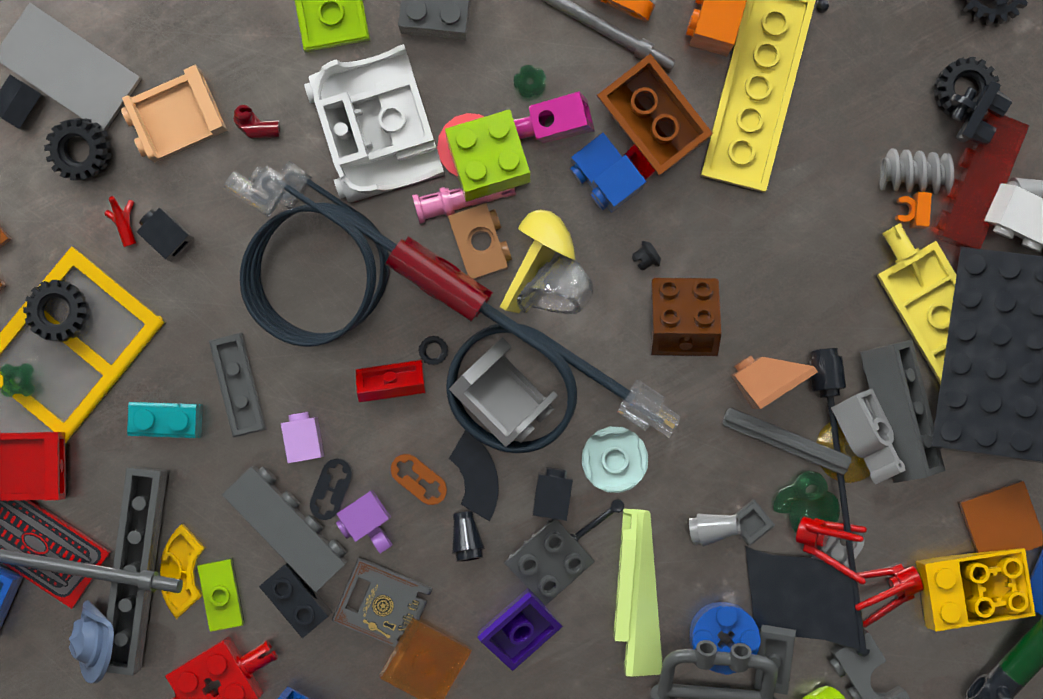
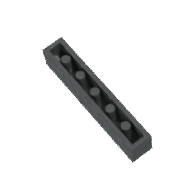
(135, 552)

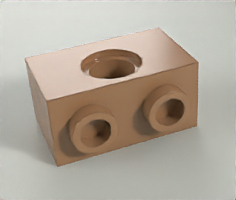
(465, 227)

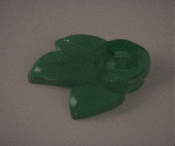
(800, 504)

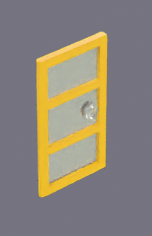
(76, 372)

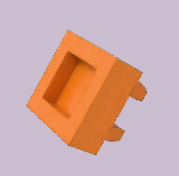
(919, 210)

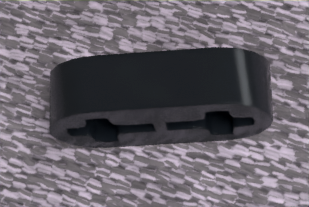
(323, 486)

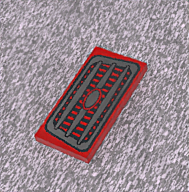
(37, 531)

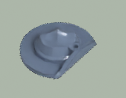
(92, 643)

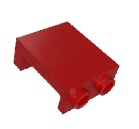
(32, 466)

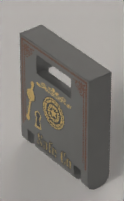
(386, 605)

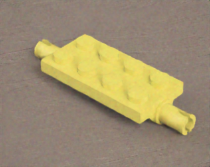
(922, 293)

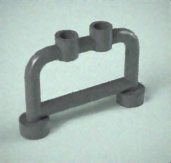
(707, 656)

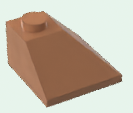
(768, 379)

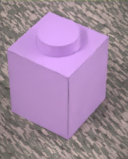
(302, 438)

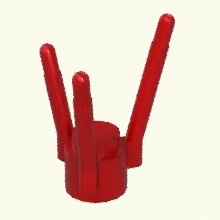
(816, 532)
(903, 585)

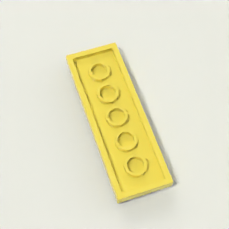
(757, 92)

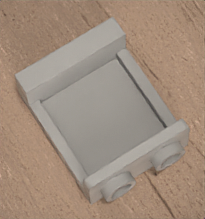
(502, 396)

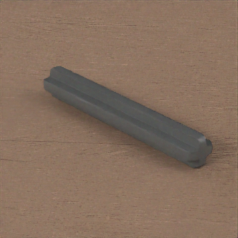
(787, 441)

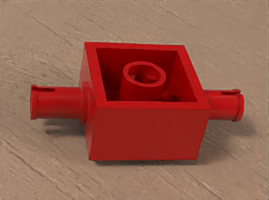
(224, 664)

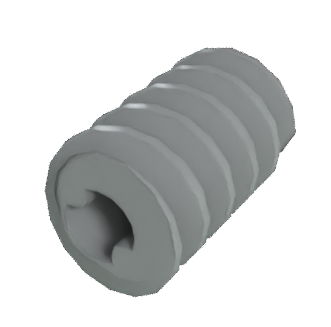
(917, 171)

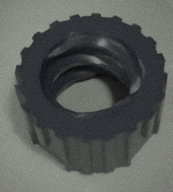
(433, 361)

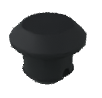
(648, 256)

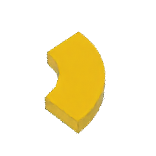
(179, 562)

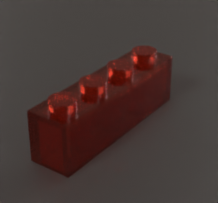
(978, 183)

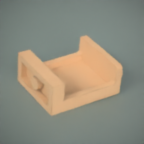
(173, 115)

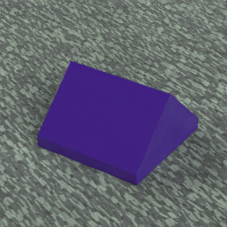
(519, 629)

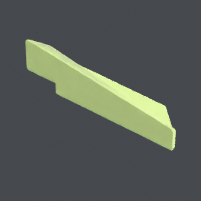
(636, 597)

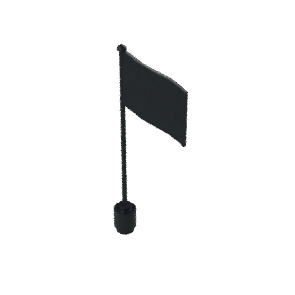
(807, 591)

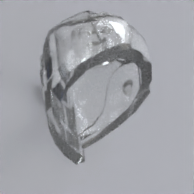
(558, 288)

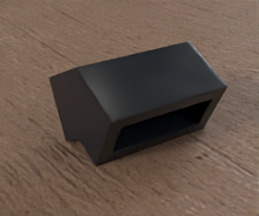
(16, 101)

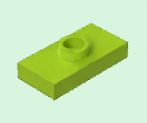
(220, 595)

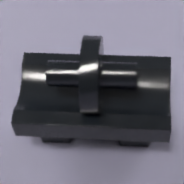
(988, 100)

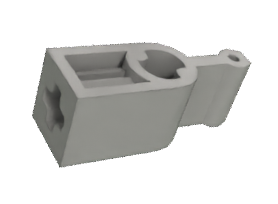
(869, 434)

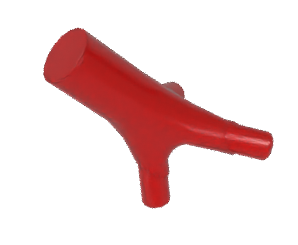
(122, 220)

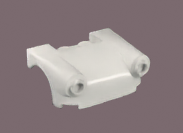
(374, 124)

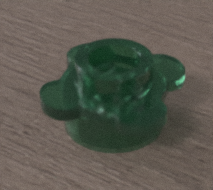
(24, 372)

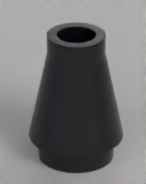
(466, 538)

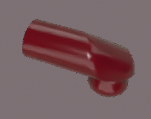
(252, 125)

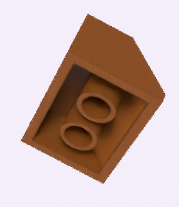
(655, 114)

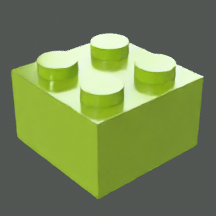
(487, 155)

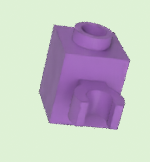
(365, 518)

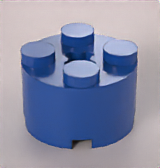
(725, 618)

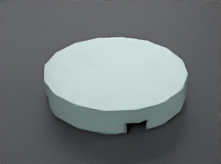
(614, 459)

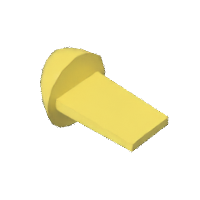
(549, 237)

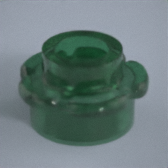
(529, 90)

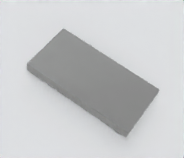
(67, 67)

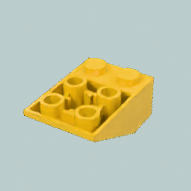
(975, 589)

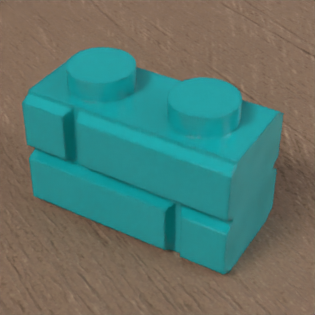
(165, 420)

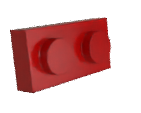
(390, 381)

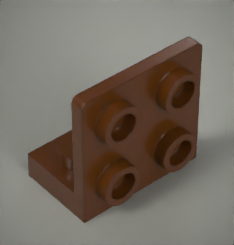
(686, 317)

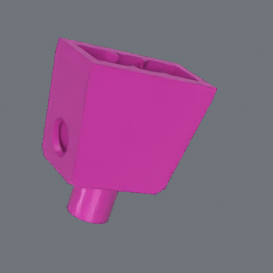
(570, 115)

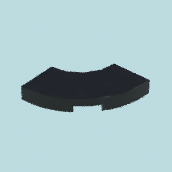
(479, 476)

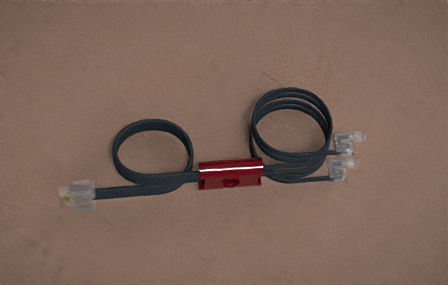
(434, 277)

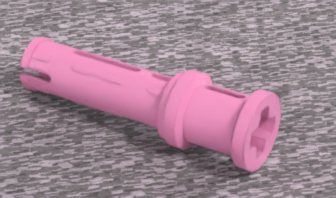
(448, 201)

